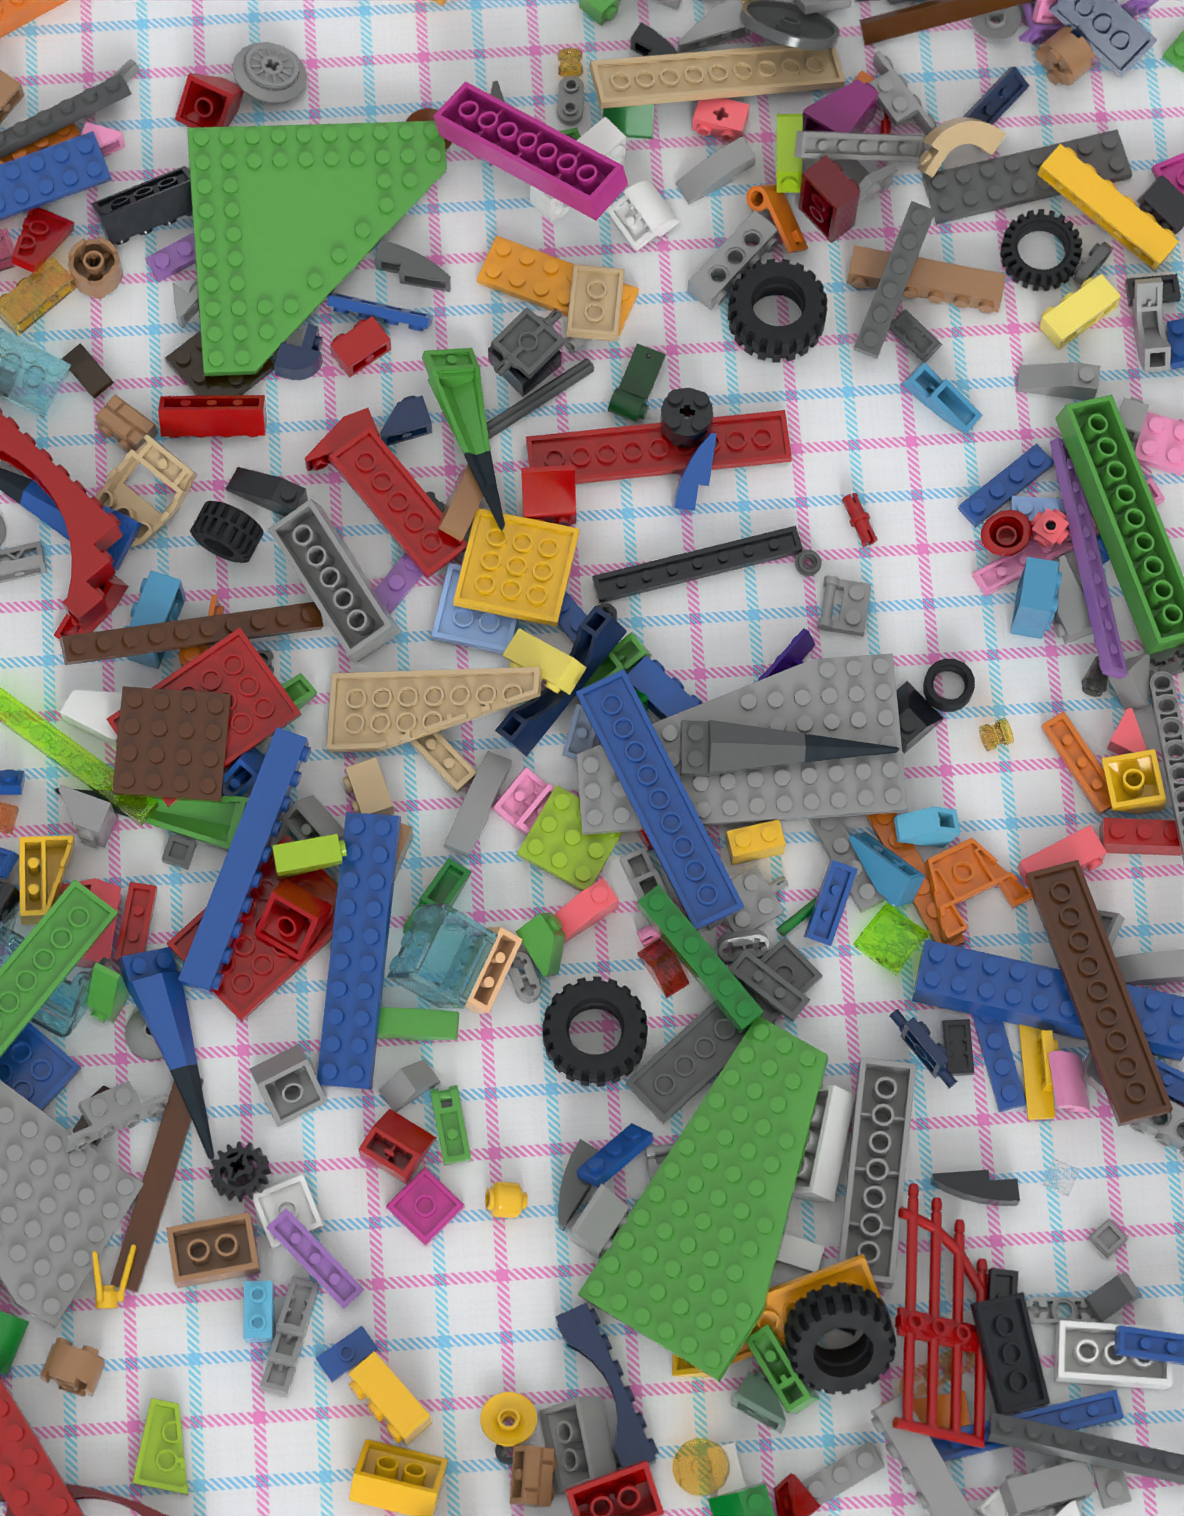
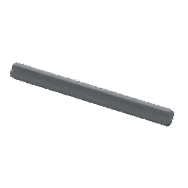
(539, 397)

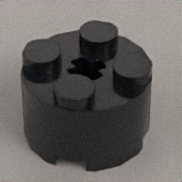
(691, 404)

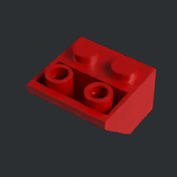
(396, 1145)

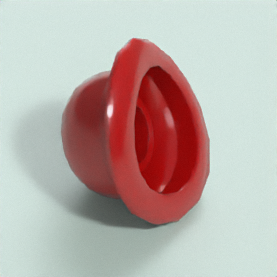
(1006, 533)

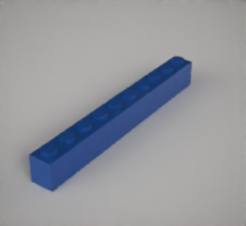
(244, 861)

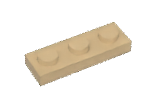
(444, 760)

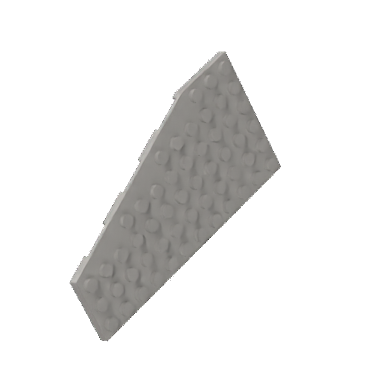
(820, 697)

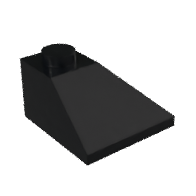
(915, 716)

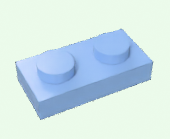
(1032, 505)

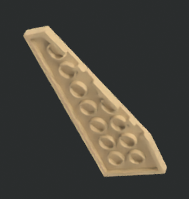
(399, 706)

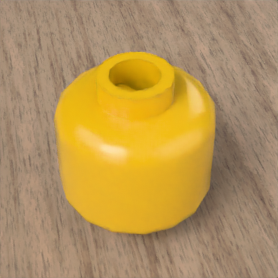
(505, 1199)

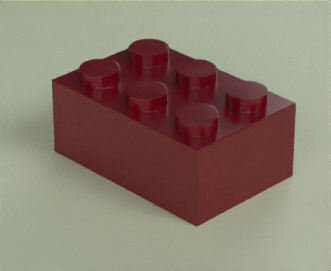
(829, 198)

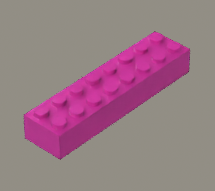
(531, 150)

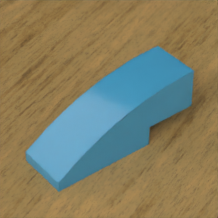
(942, 398)

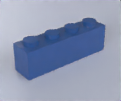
(663, 693)

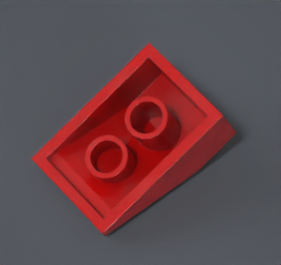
(549, 494)

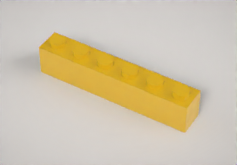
(1108, 207)

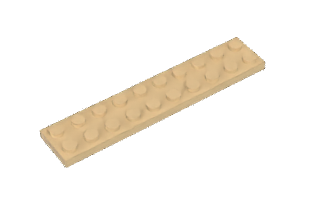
(714, 75)

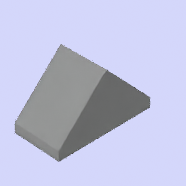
(1134, 688)
(408, 1084)

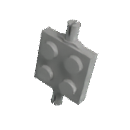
(758, 901)

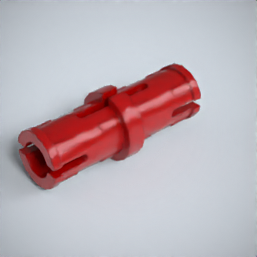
(859, 519)

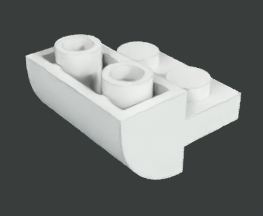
(642, 214)

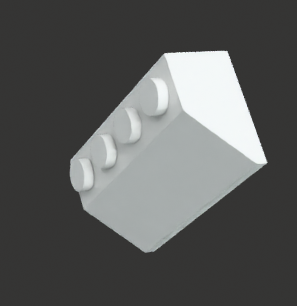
(825, 1145)

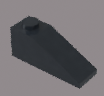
(267, 491)

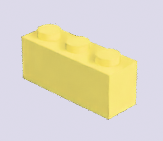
(1079, 311)
(558, 668)

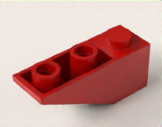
(340, 434)

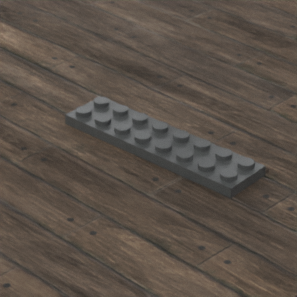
(1014, 177)
(710, 1041)

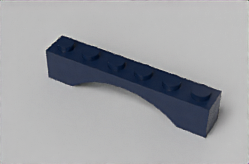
(530, 721)
(582, 1335)

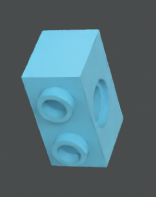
(259, 1311)

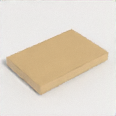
(595, 302)

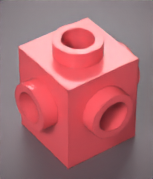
(1049, 537)

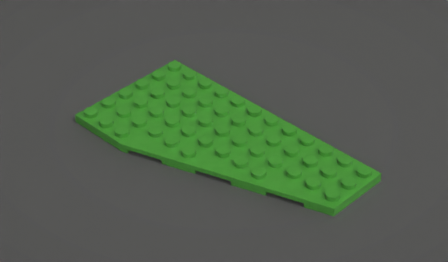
(714, 1216)

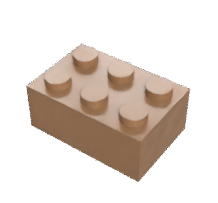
(213, 1250)

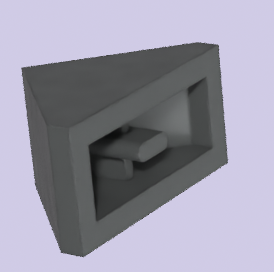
(1112, 1297)

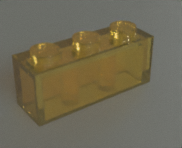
(35, 296)

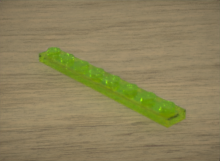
(70, 756)

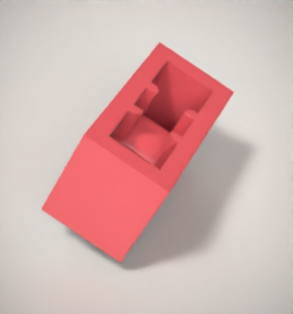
(733, 116)

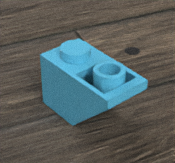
(928, 827)

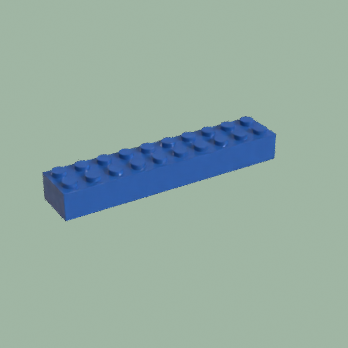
(1032, 995)

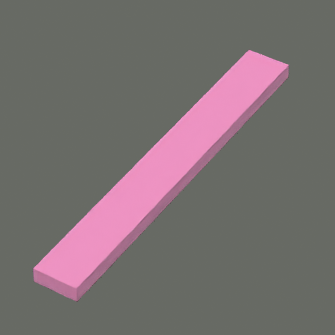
(1009, 568)

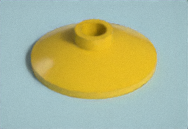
(508, 1407)

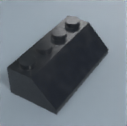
(145, 206)

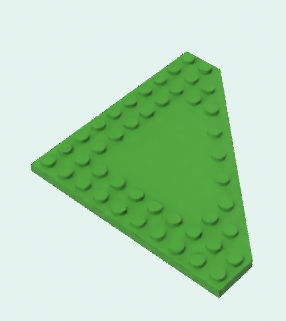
(290, 219)

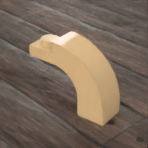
(956, 133)

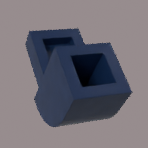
(303, 361)

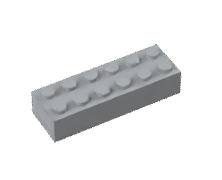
(334, 580)

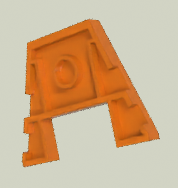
(964, 873)

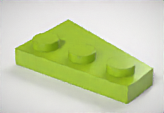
(161, 1450)

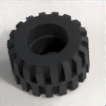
(226, 531)

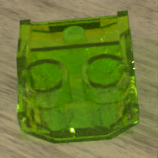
(890, 939)

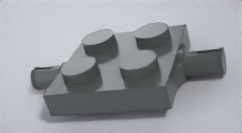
(528, 342)

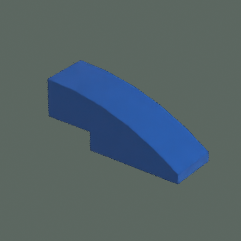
(695, 473)

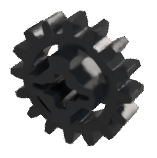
(234, 1162)

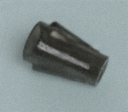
(1094, 682)

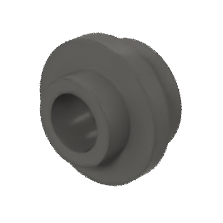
(816, 562)

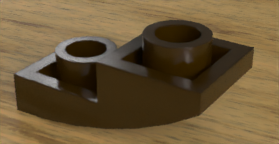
(87, 371)

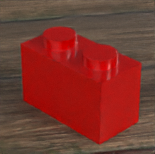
(360, 346)

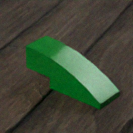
(443, 888)

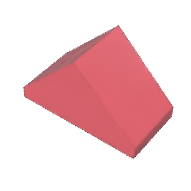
(1127, 736)

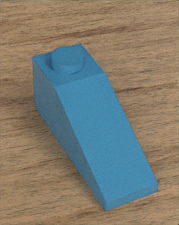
(887, 871)

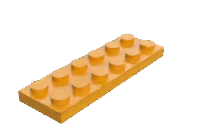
(537, 278)
(784, 1296)

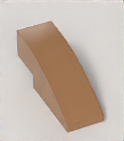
(461, 505)

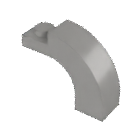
(1149, 332)

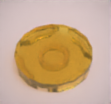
(701, 1467)

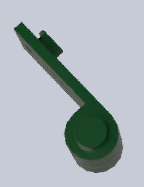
(637, 383)

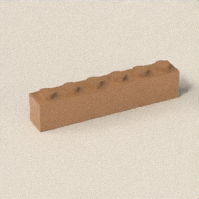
(932, 280)

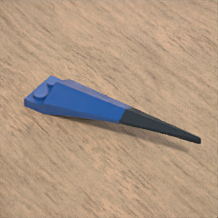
(36, 501)
(161, 1000)

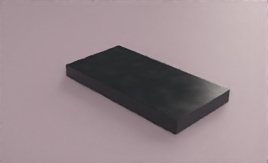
(1010, 1353)

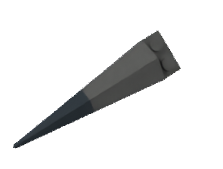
(727, 747)

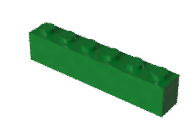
(699, 958)

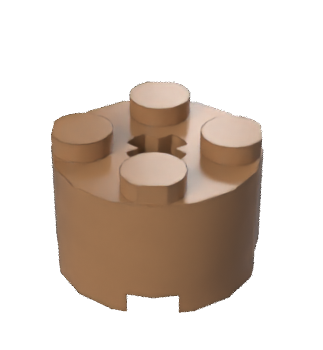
(1065, 57)
(95, 267)
(73, 1368)

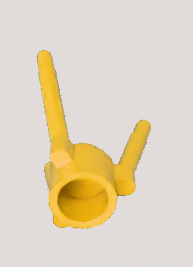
(106, 1296)

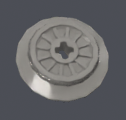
(269, 72)

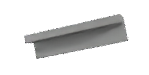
(22, 567)

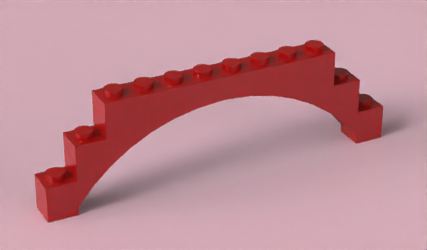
(88, 526)

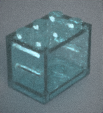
(442, 955)

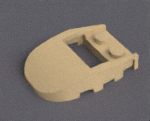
(123, 499)

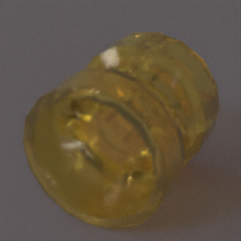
(996, 734)

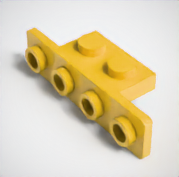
(1036, 1068)

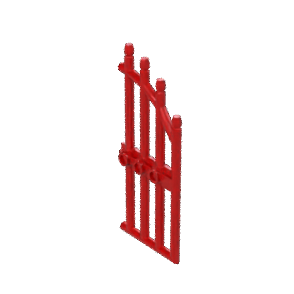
(939, 1330)

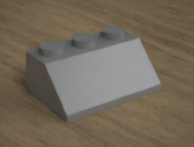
(580, 1441)

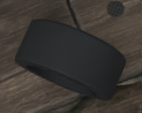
(957, 667)

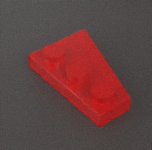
(40, 238)

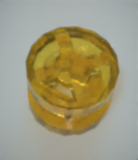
(570, 62)

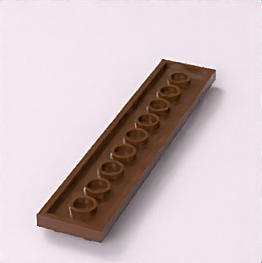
(1098, 993)

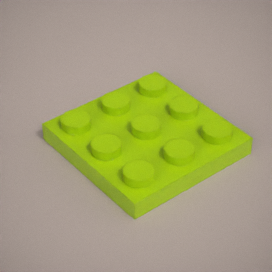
(559, 846)

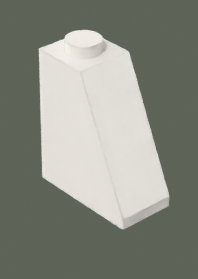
(89, 712)

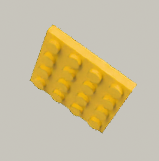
(516, 569)

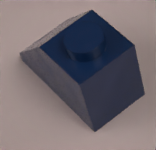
(407, 421)

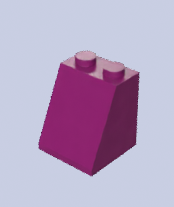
(844, 110)

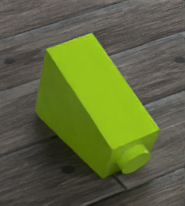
(788, 168)
(308, 855)

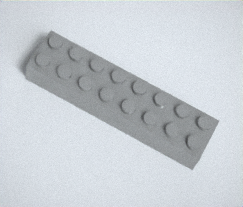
(877, 1166)

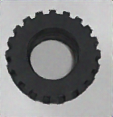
(782, 280)
(602, 996)
(845, 1367)

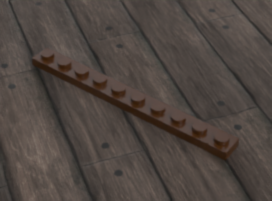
(189, 633)

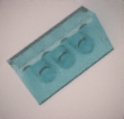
(29, 374)

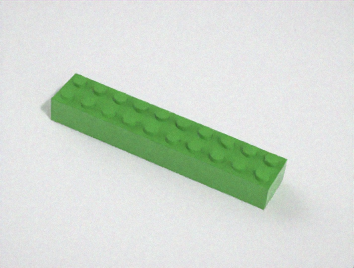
(1126, 520)

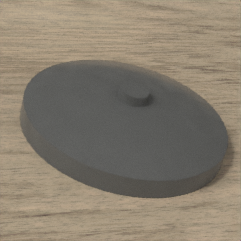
(788, 25)

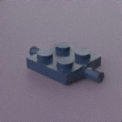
(931, 1054)

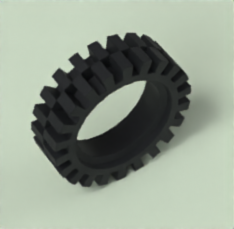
(1050, 224)

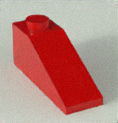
(114, 590)

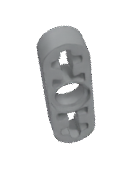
(1070, 1301)

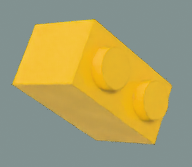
(755, 842)

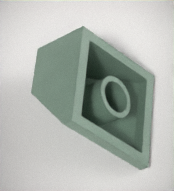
(760, 1401)

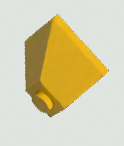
(1134, 782)

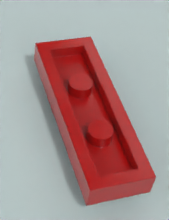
(136, 919)

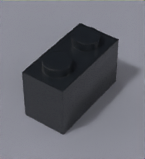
(1164, 204)

